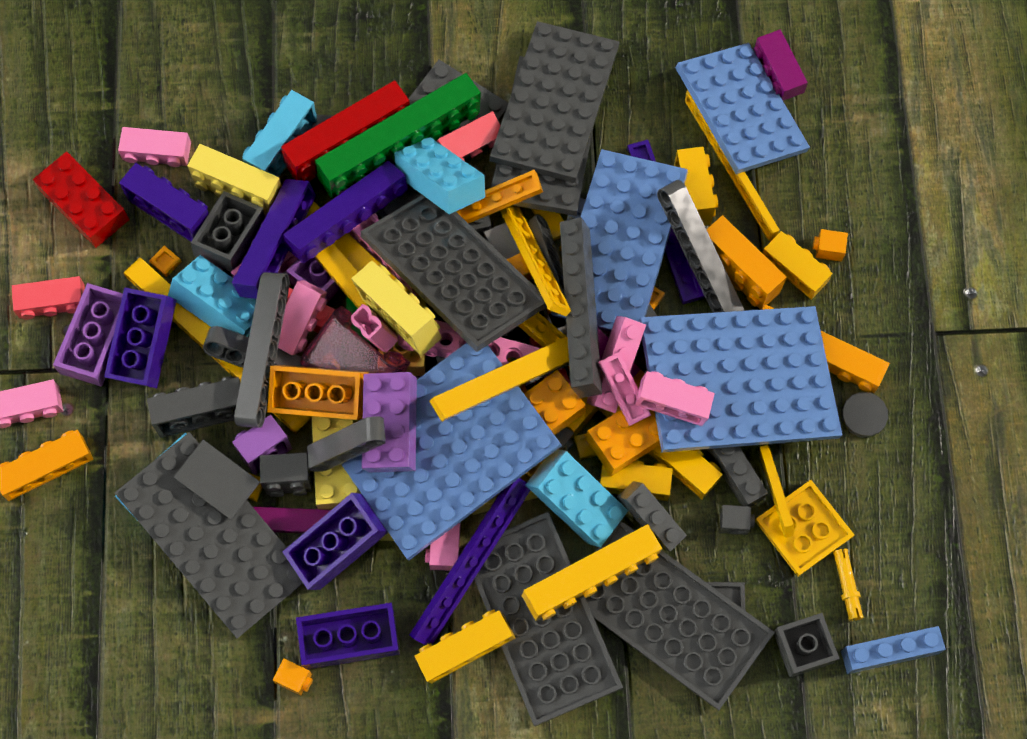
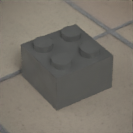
(285, 474)
(806, 645)

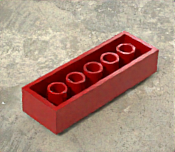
(303, 150)

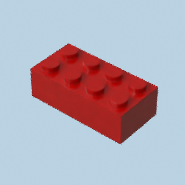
(81, 199)

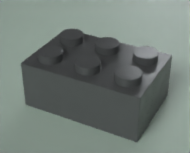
(228, 231)

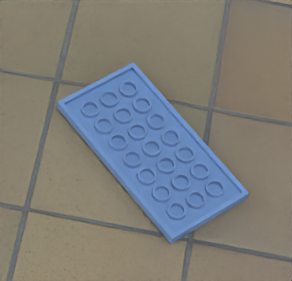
(626, 233)

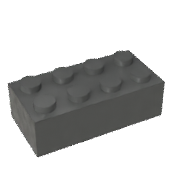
(194, 407)

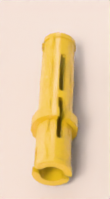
(848, 585)

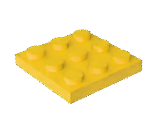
(816, 529)

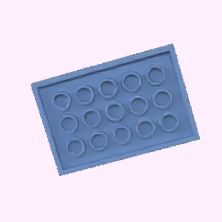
(742, 108)

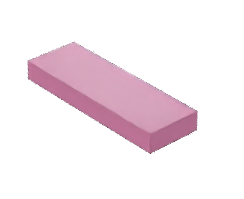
(623, 387)

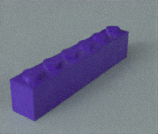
(345, 212)
(269, 246)

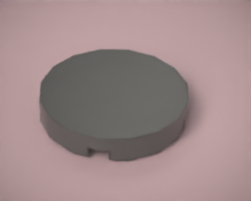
(864, 414)

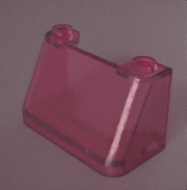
(343, 349)

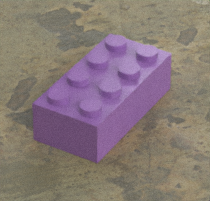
(89, 336)
(394, 399)

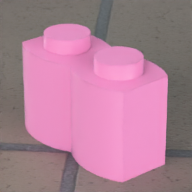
(374, 328)

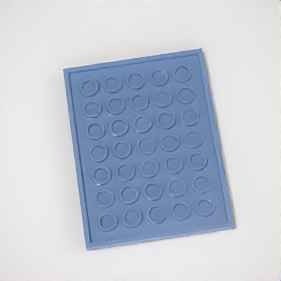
(760, 365)
(457, 460)

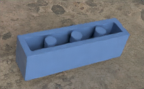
(893, 650)

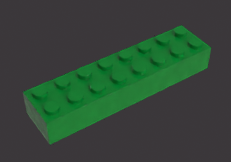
(423, 119)

